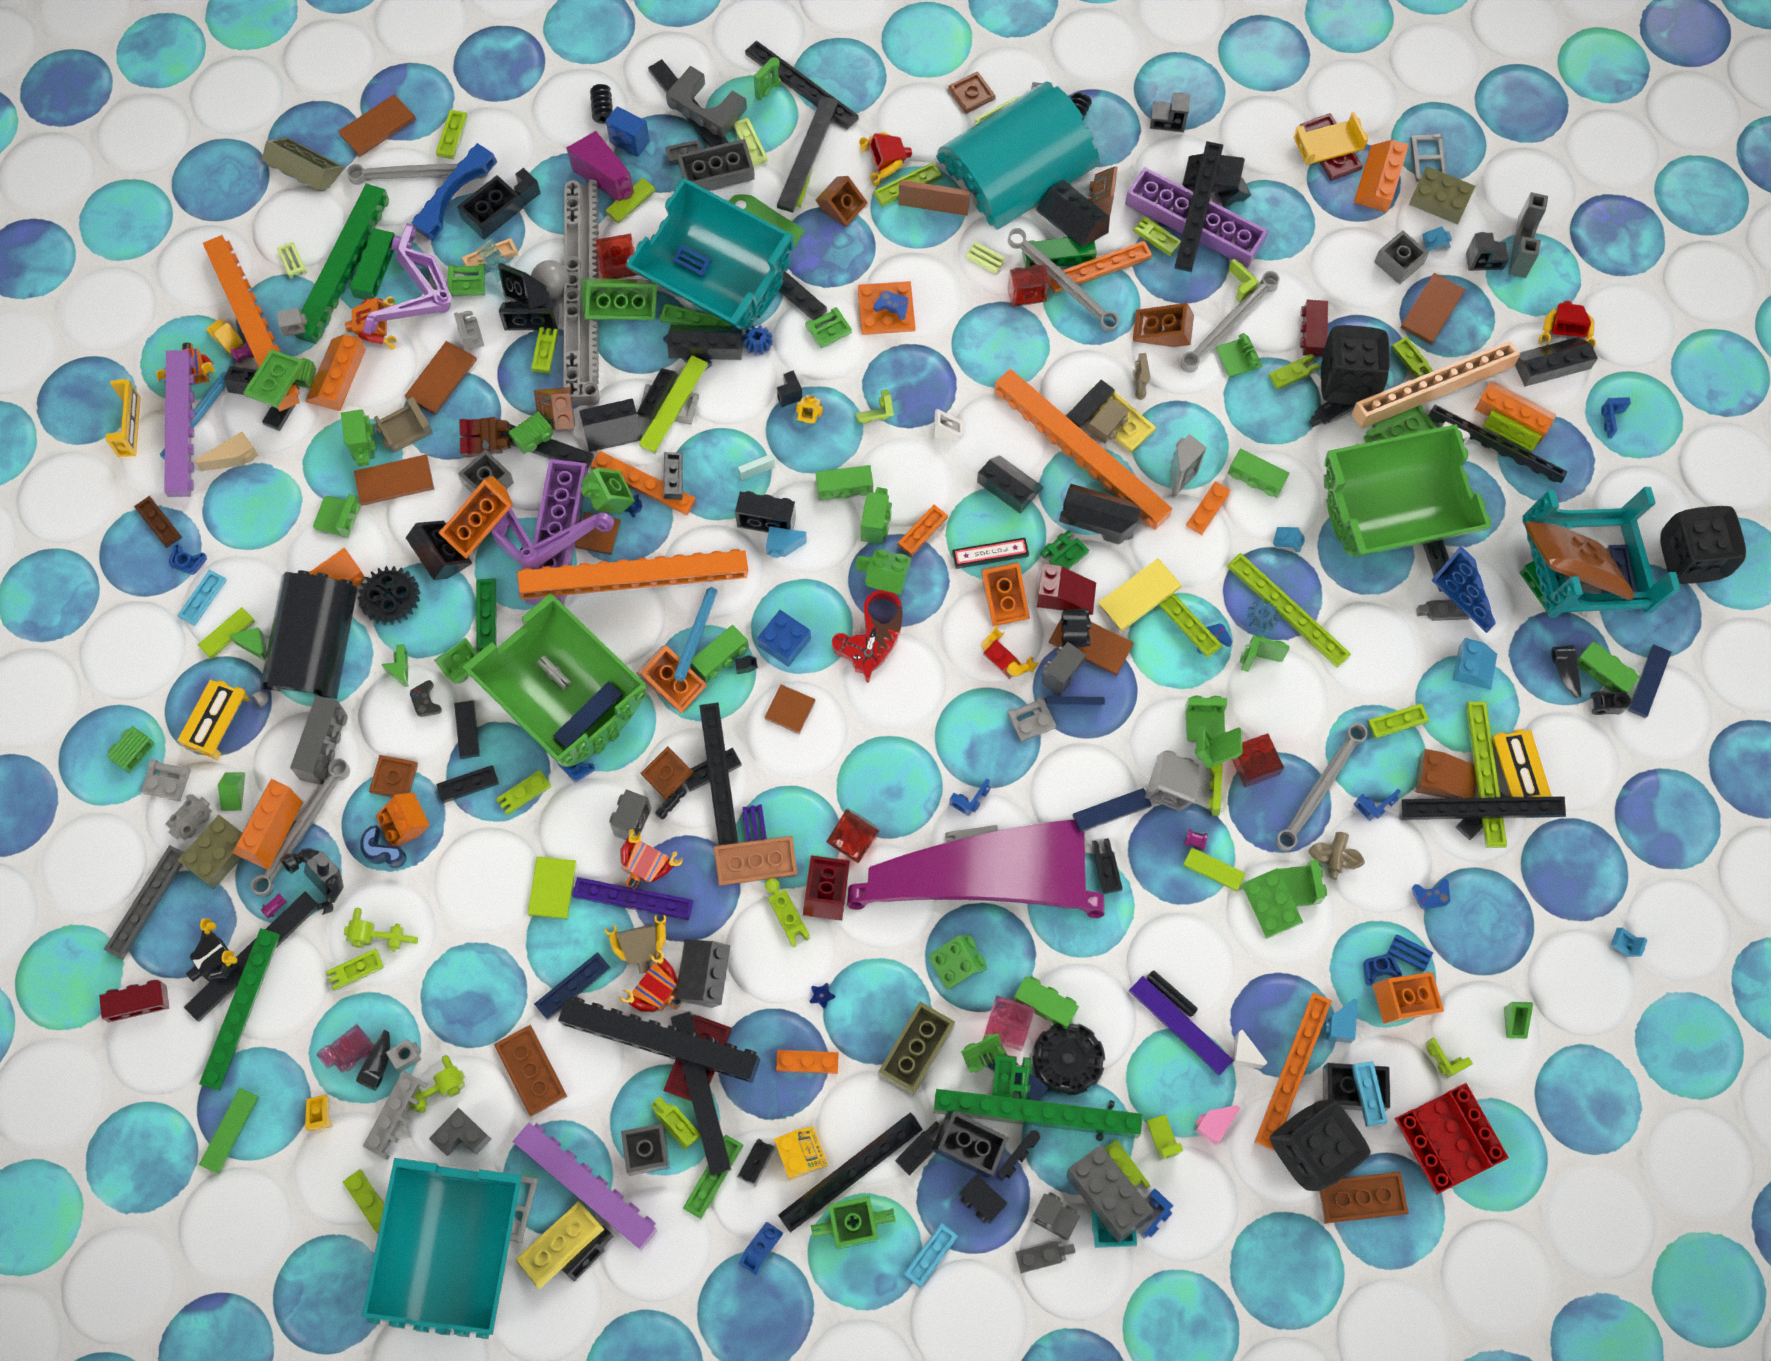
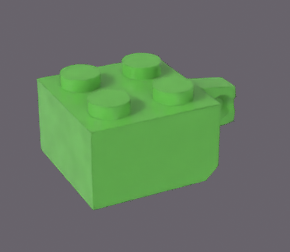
(358, 436)
(607, 491)
(876, 516)
(885, 570)

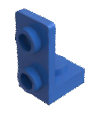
(1609, 409)
(962, 803)
(1368, 808)
(1158, 1202)
(760, 1247)

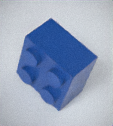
(627, 131)
(784, 638)

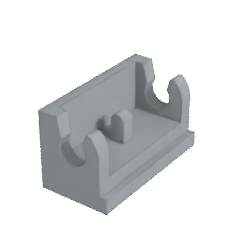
(469, 330)

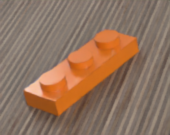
(1208, 508)
(922, 530)
(807, 1061)

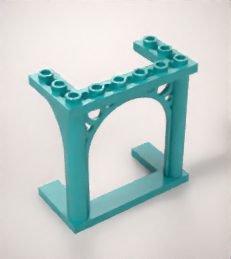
(1570, 595)

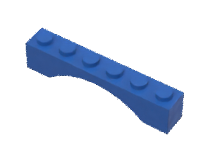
(476, 164)

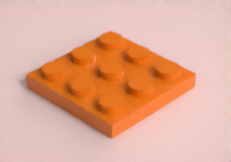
(884, 321)

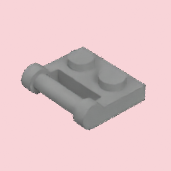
(1033, 725)
(163, 786)

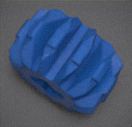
(757, 340)

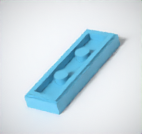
(202, 597)
(1369, 1094)
(930, 1255)

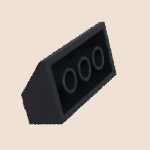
(1074, 214)
(705, 342)
(1555, 361)

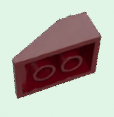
(1065, 589)
(826, 888)

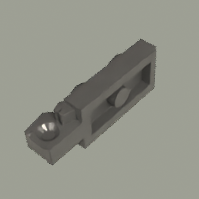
(1441, 610)
(1043, 1256)

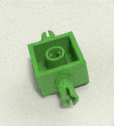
(844, 1234)

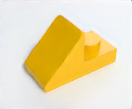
(224, 335)
(317, 1113)

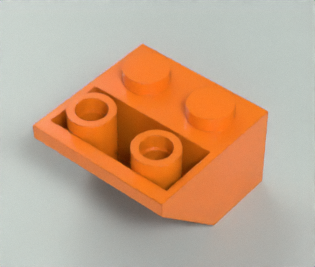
(402, 819)

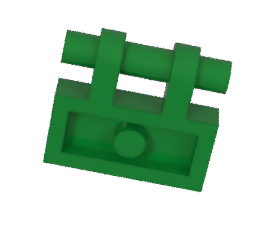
(1069, 555)
(1005, 1075)

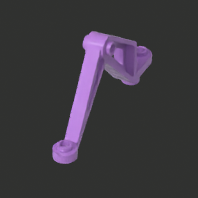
(432, 301)
(535, 555)

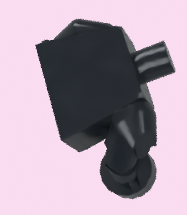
(320, 871)

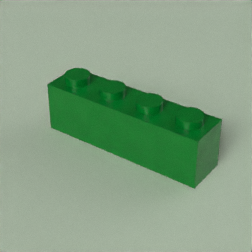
(1062, 252)
(372, 265)

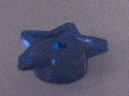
(636, 508)
(821, 990)

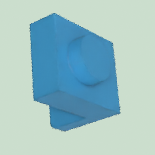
(1437, 238)
(1289, 538)
(1628, 943)

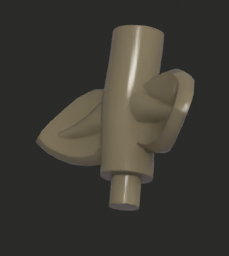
(1337, 855)

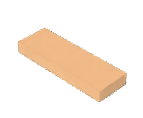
(506, 247)

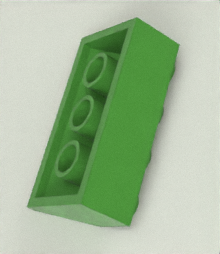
(618, 299)

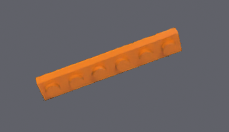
(1105, 264)
(643, 482)

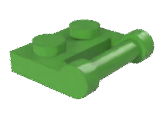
(763, 81)
(466, 284)
(831, 331)

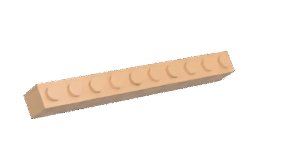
(1435, 384)

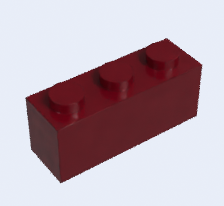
(1314, 327)
(134, 1001)

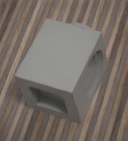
(291, 321)
(396, 1052)

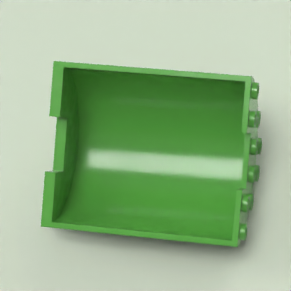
(1402, 492)
(540, 704)

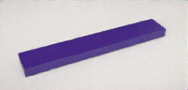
(633, 898)
(1181, 1025)

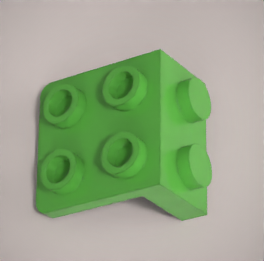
(337, 515)
(1263, 648)
(454, 659)
(1205, 712)
(1219, 748)
(1305, 883)
(957, 960)

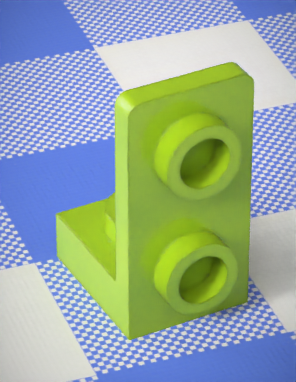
(1248, 280)
(883, 413)
(1443, 1064)
(1163, 1137)

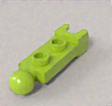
(785, 912)

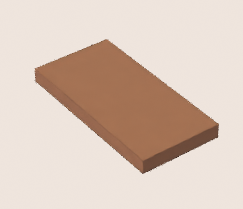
(755, 861)

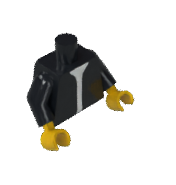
(211, 956)

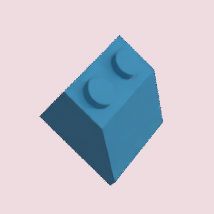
(1475, 664)

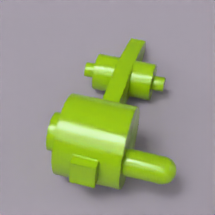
(361, 932)
(447, 1082)

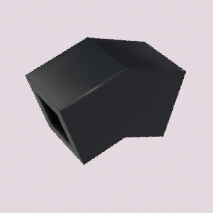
(746, 664)

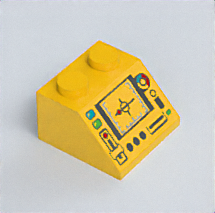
(800, 1152)

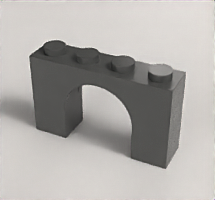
(716, 119)
(1525, 246)

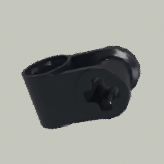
(1606, 703)

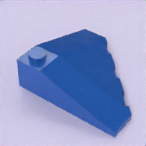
(1464, 586)

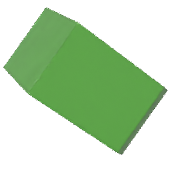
(251, 641)
(231, 791)
(1517, 1019)

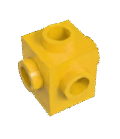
(809, 415)

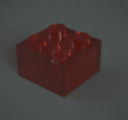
(613, 256)
(1028, 285)
(1258, 761)

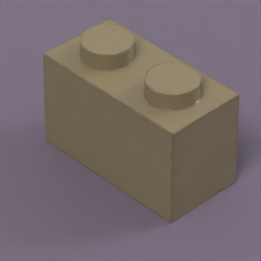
(1108, 420)

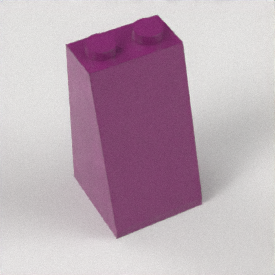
(596, 161)

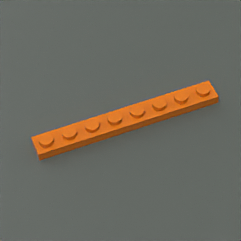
(1293, 1068)

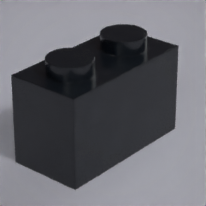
(982, 1199)

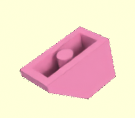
(1215, 1123)

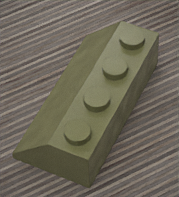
(301, 163)

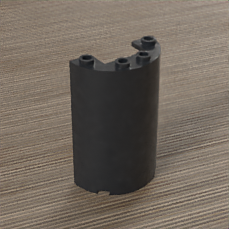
(309, 634)

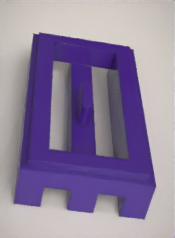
(752, 809)

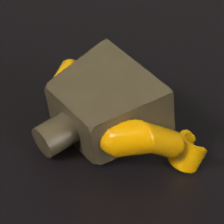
(638, 943)

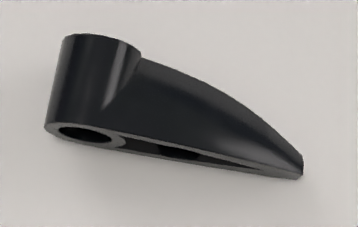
(1567, 667)
(375, 1064)

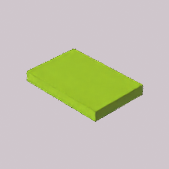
(552, 888)

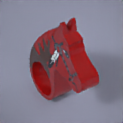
(872, 649)

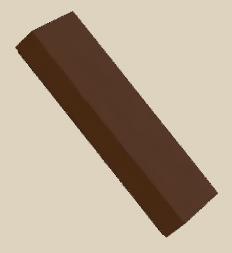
(158, 521)

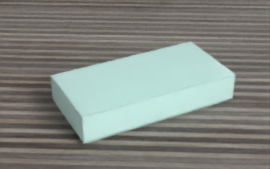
(756, 467)

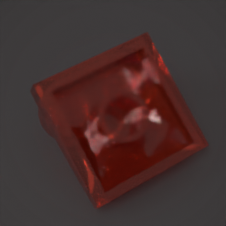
(853, 835)

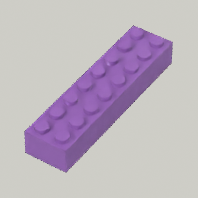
(1170, 205)
(560, 509)

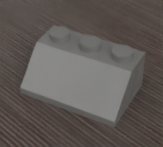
(1185, 462)

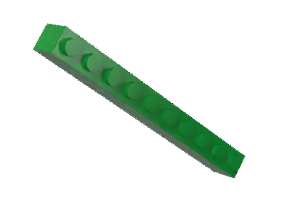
(342, 261)
(1039, 1113)

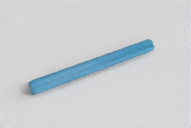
(206, 402)
(695, 634)

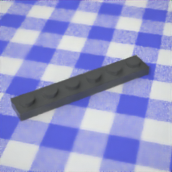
(145, 903)

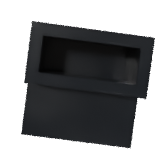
(527, 186)
(1230, 196)
(791, 390)

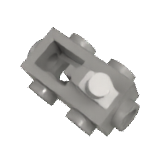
(189, 817)

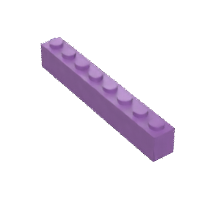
(179, 423)
(585, 1186)

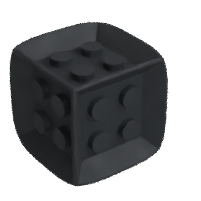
(1354, 364)
(1703, 544)
(1320, 1145)

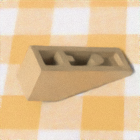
(230, 453)

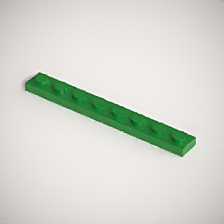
(239, 1009)

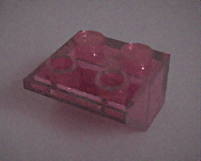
(1010, 1021)

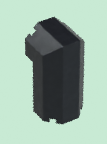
(1100, 513)

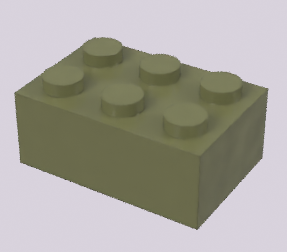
(1442, 195)
(211, 853)

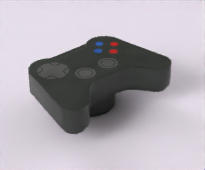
(421, 700)

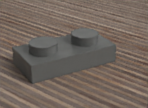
(674, 150)

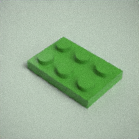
(274, 378)
(1272, 903)

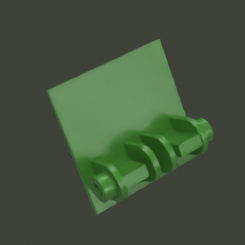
(1239, 356)
(973, 1052)

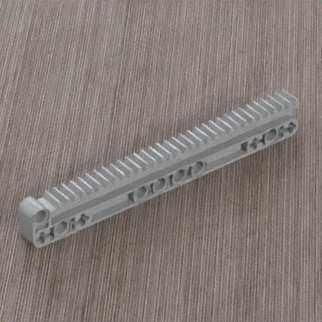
(580, 252)

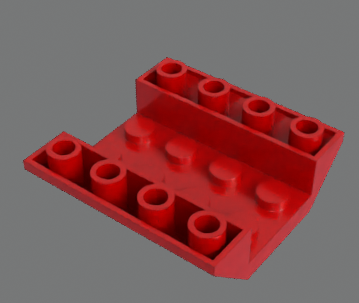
(1451, 1138)

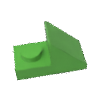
(399, 669)

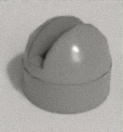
(260, 698)

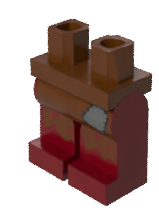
(483, 435)

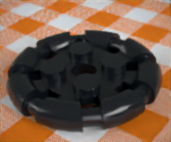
(1068, 1070)

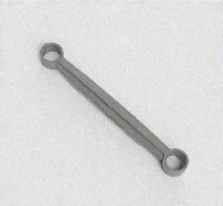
(408, 171)
(1063, 280)
(1230, 321)
(1321, 787)
(301, 826)

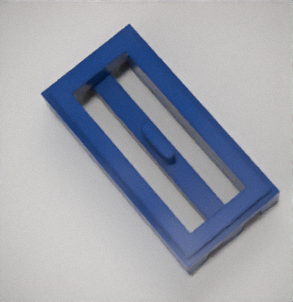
(704, 266)
(1414, 946)

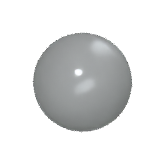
(553, 276)

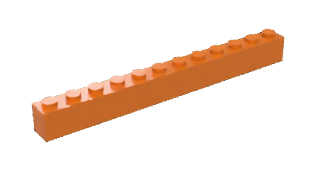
(244, 306)
(1081, 448)
(632, 574)

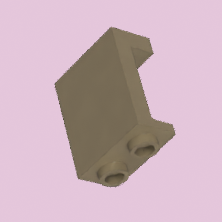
(403, 426)

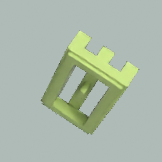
(987, 255)
(296, 271)

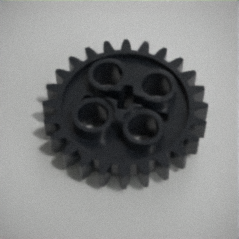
(377, 608)

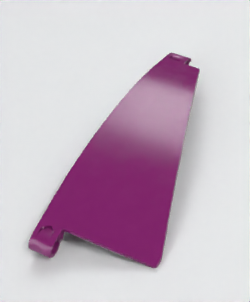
(1008, 865)

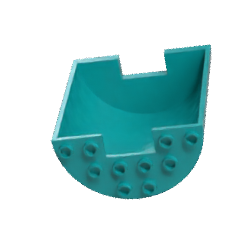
(1021, 153)
(744, 254)
(442, 1249)

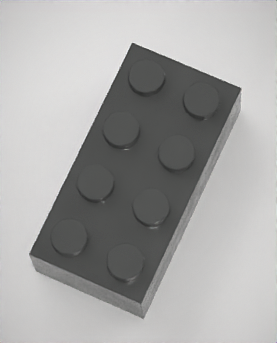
(718, 165)
(319, 740)
(1109, 1193)

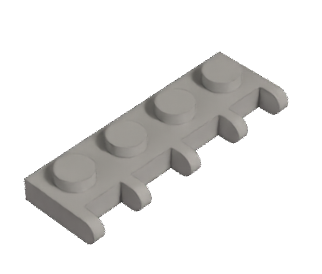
(393, 1114)

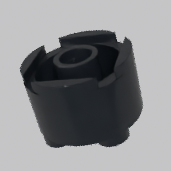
(1075, 627)

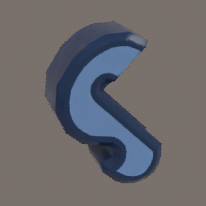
(377, 853)

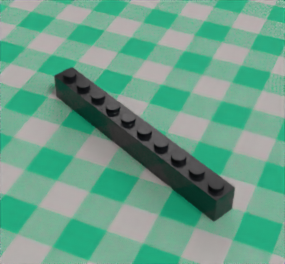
(659, 1040)

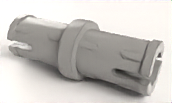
(554, 672)

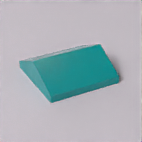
(1103, 1237)

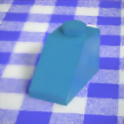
(784, 541)
(1342, 1024)

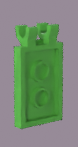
(1404, 423)

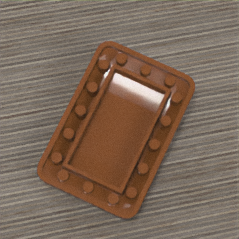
(1578, 556)

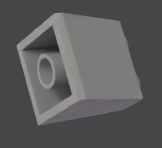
(1173, 781)

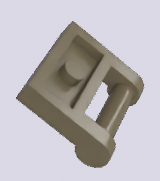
(1141, 375)

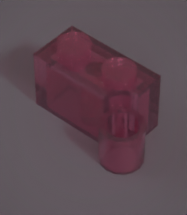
(347, 1050)

